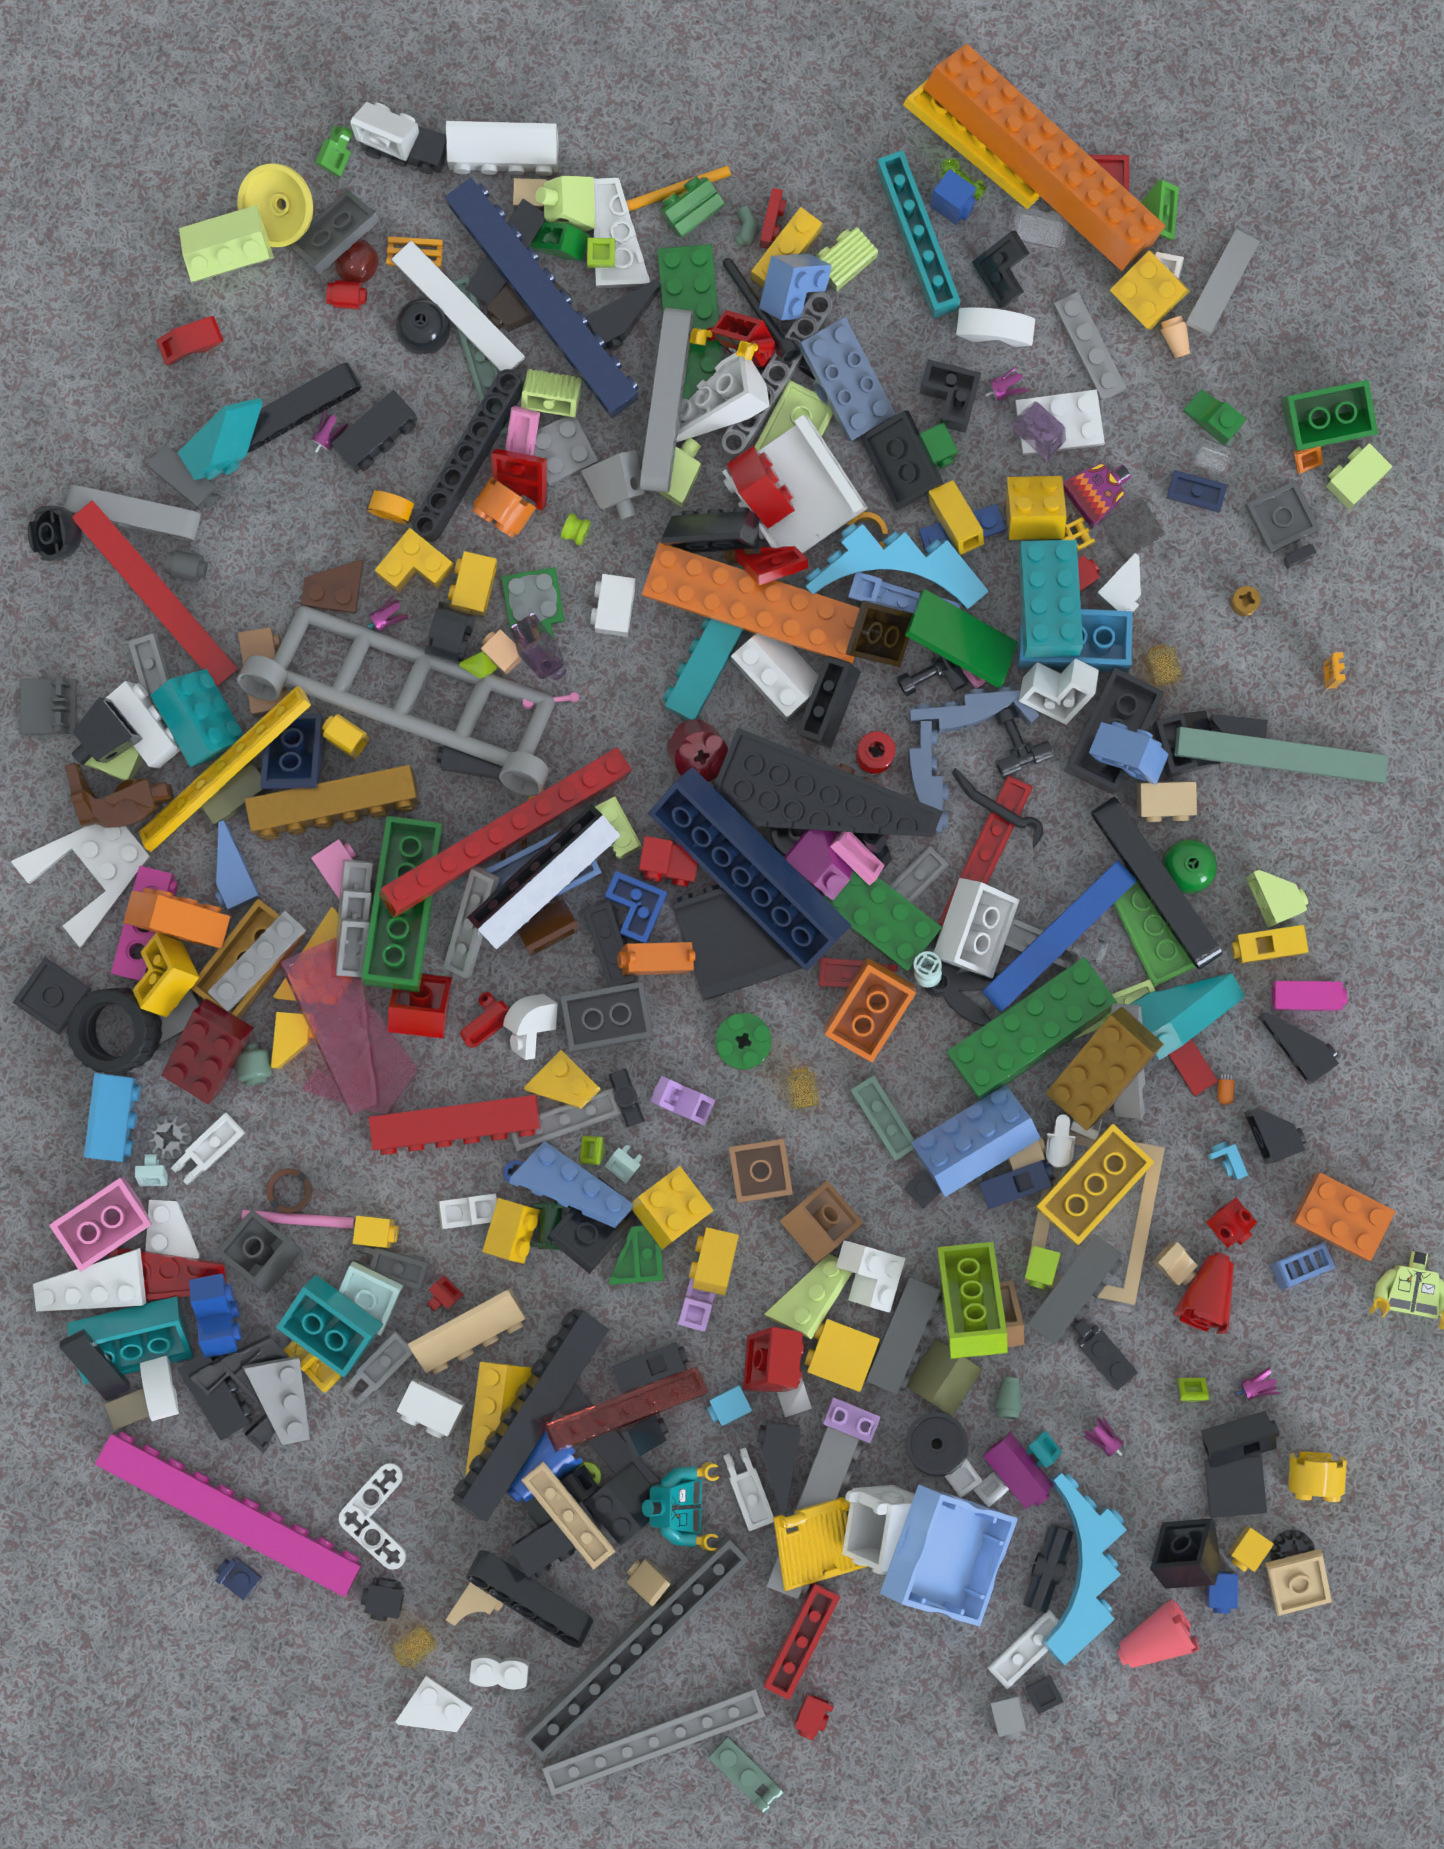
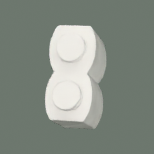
(507, 1672)

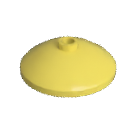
(267, 188)

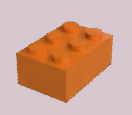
(177, 917)
(869, 1010)
(1342, 1216)

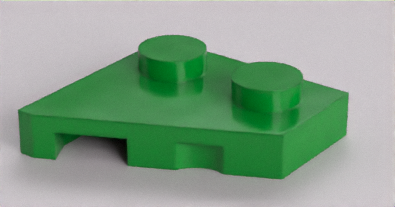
(639, 1259)

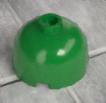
(1197, 877)

